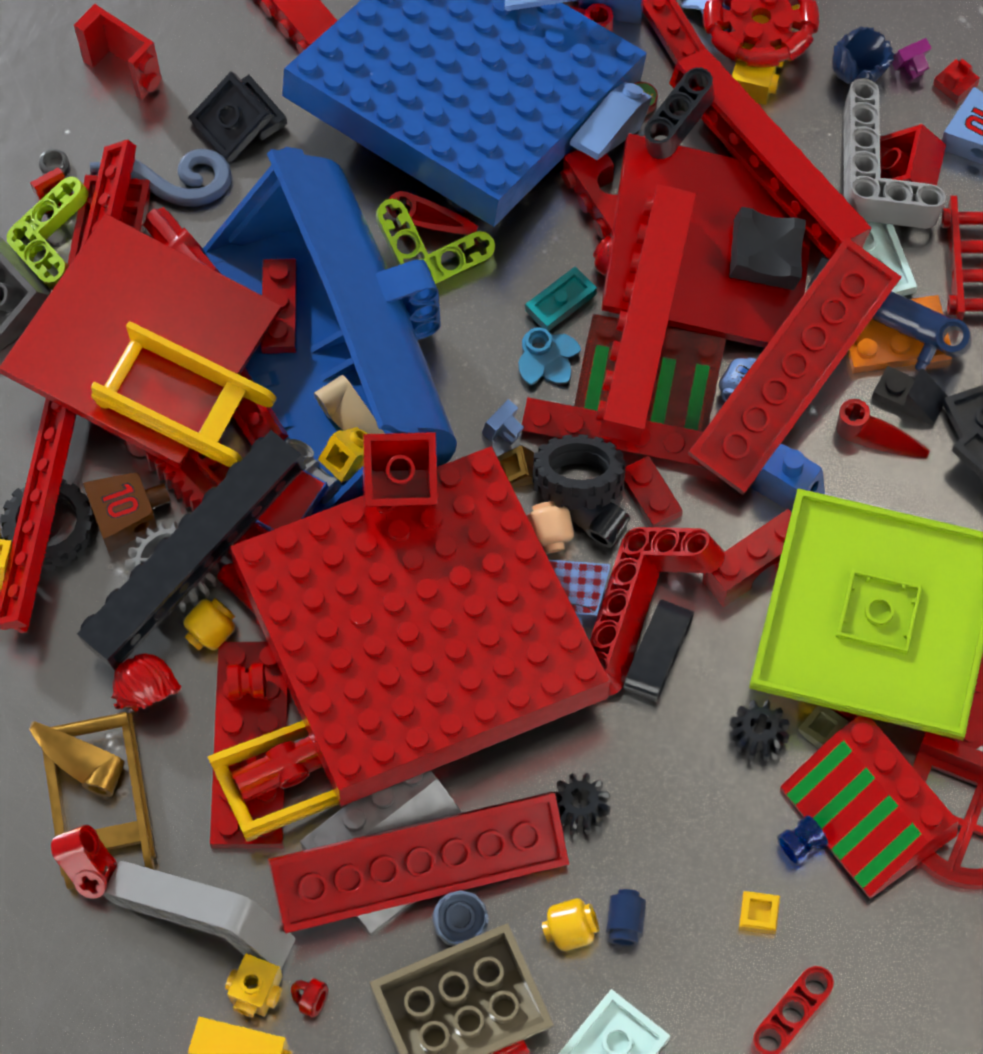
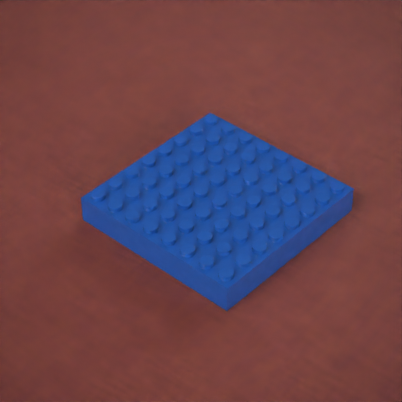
(463, 90)

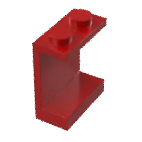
(102, 32)

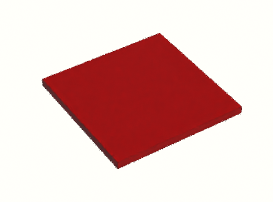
(704, 293)
(84, 333)

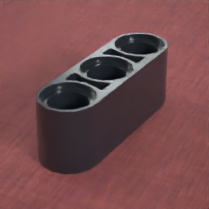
(680, 99)
(658, 650)

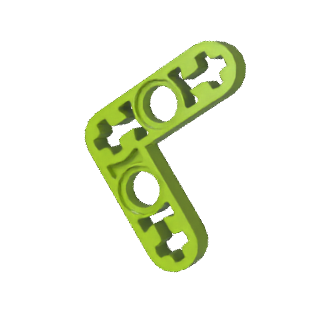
(38, 231)
(432, 259)

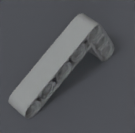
(876, 197)
(201, 908)

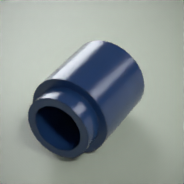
(626, 917)

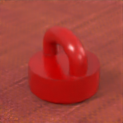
(313, 997)

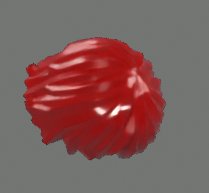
(143, 682)

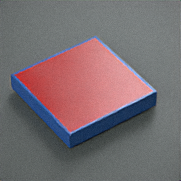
(295, 502)

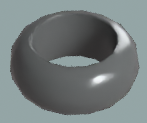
(53, 153)

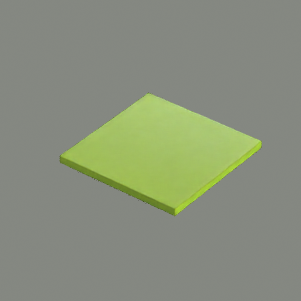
(875, 615)

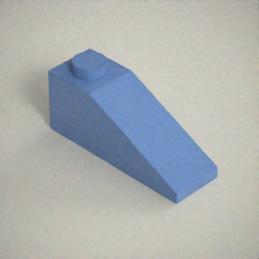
(613, 120)

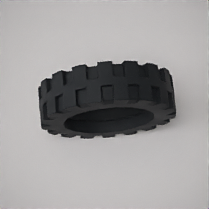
(578, 492)
(77, 541)

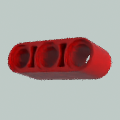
(800, 999)

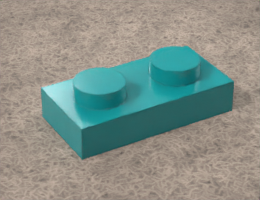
(561, 299)

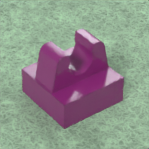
(913, 58)

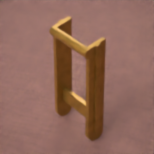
(118, 835)

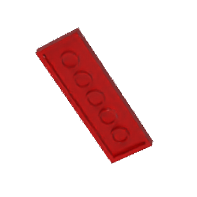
(237, 723)

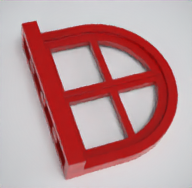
(967, 765)

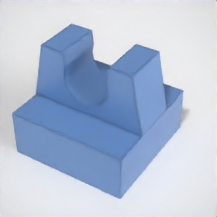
(503, 424)

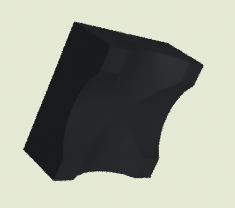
(767, 249)

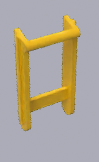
(208, 437)
(251, 748)

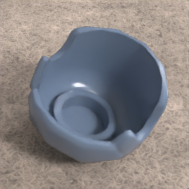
(459, 917)

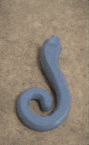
(184, 196)

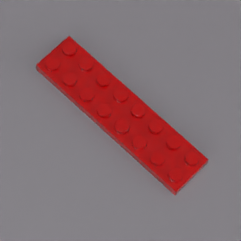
(794, 365)
(418, 862)

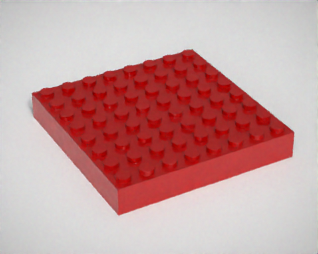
(418, 628)

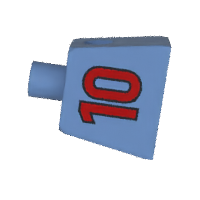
(965, 131)

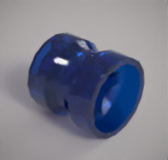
(802, 840)

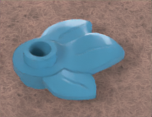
(548, 361)

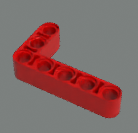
(632, 584)

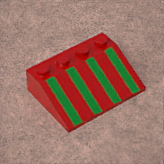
(870, 805)

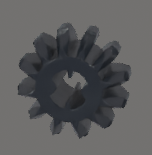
(746, 724)
(582, 790)

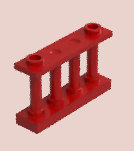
(951, 219)

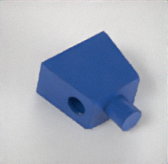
(785, 474)

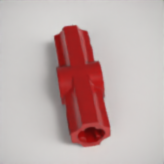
(167, 230)
(281, 767)

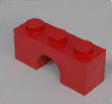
(587, 178)
(748, 560)

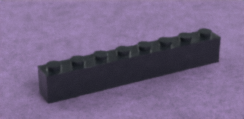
(191, 550)

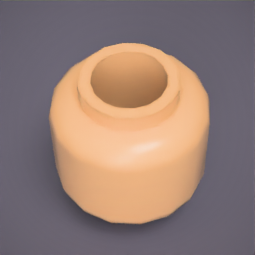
(551, 526)

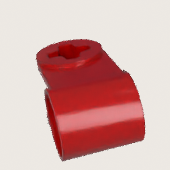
(84, 856)

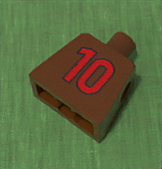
(124, 507)

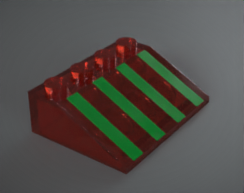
(684, 378)

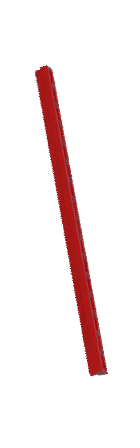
(55, 431)

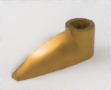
(87, 763)

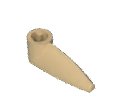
(345, 406)

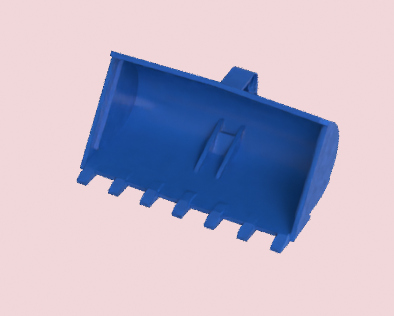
(349, 307)

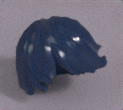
(862, 55)

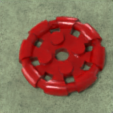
(763, 36)

